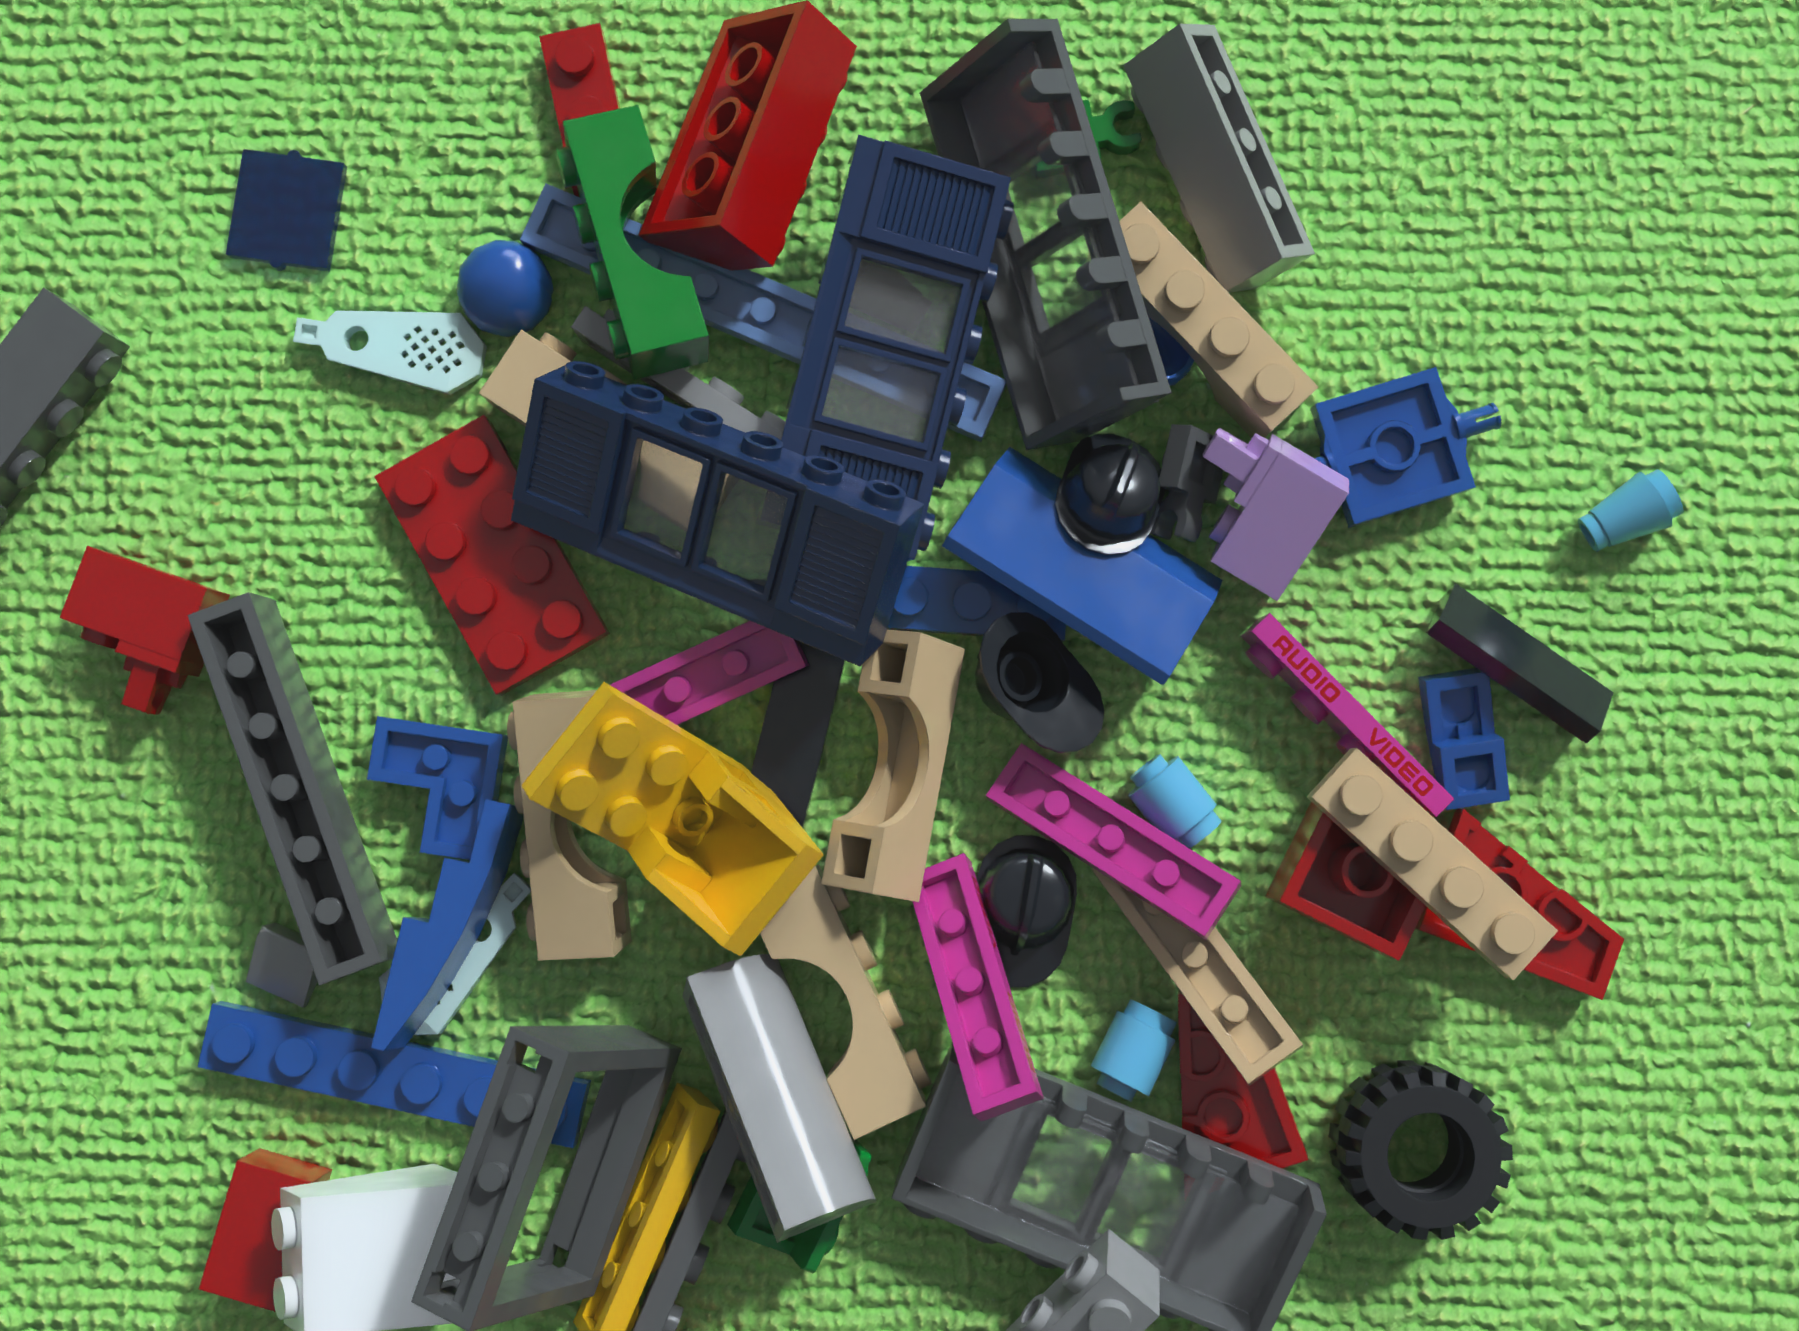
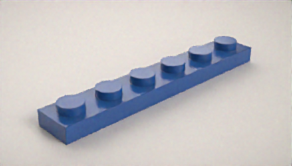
(344, 1066)

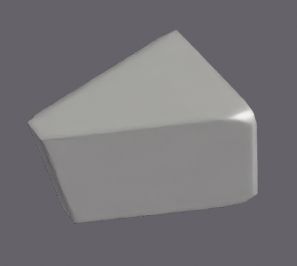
(282, 965)

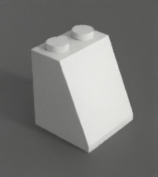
(358, 1249)

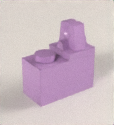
(1282, 509)

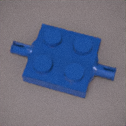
(1398, 444)

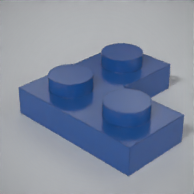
(453, 763)

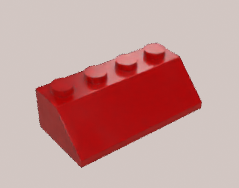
(750, 137)

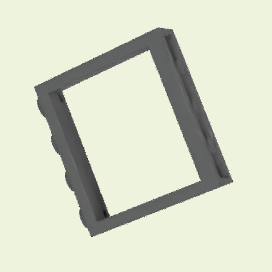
(508, 1157)

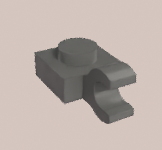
(1189, 482)

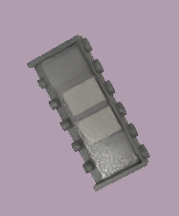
(1065, 285)
(1081, 1164)

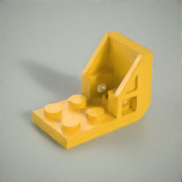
(681, 811)

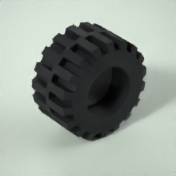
(1462, 1180)

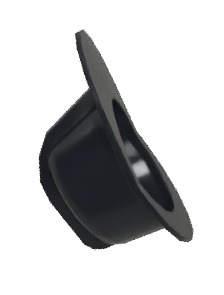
(1109, 494)
(1038, 684)
(1030, 905)

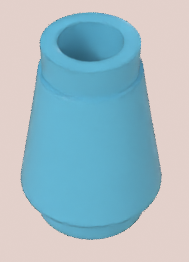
(1632, 510)

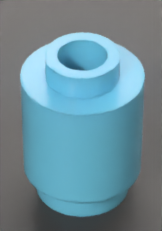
(1174, 800)
(1134, 1050)

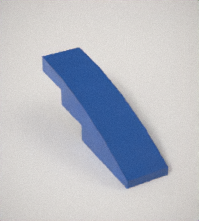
(435, 948)

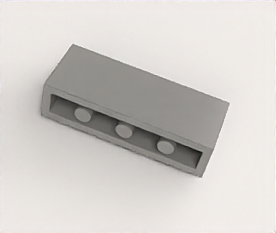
(776, 1095)

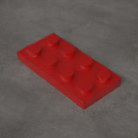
(498, 578)

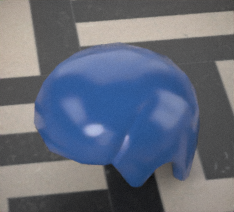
(504, 288)

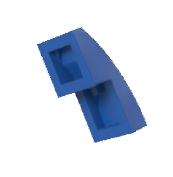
(1462, 737)

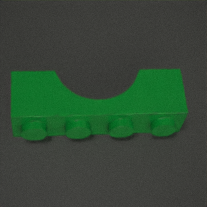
(654, 311)

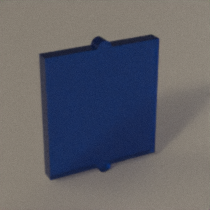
(286, 210)

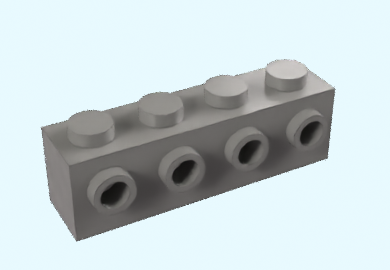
(1217, 158)
(1099, 1291)

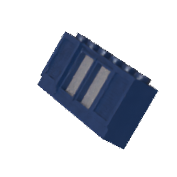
(897, 317)
(714, 510)

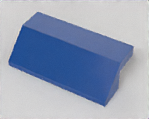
(1131, 603)

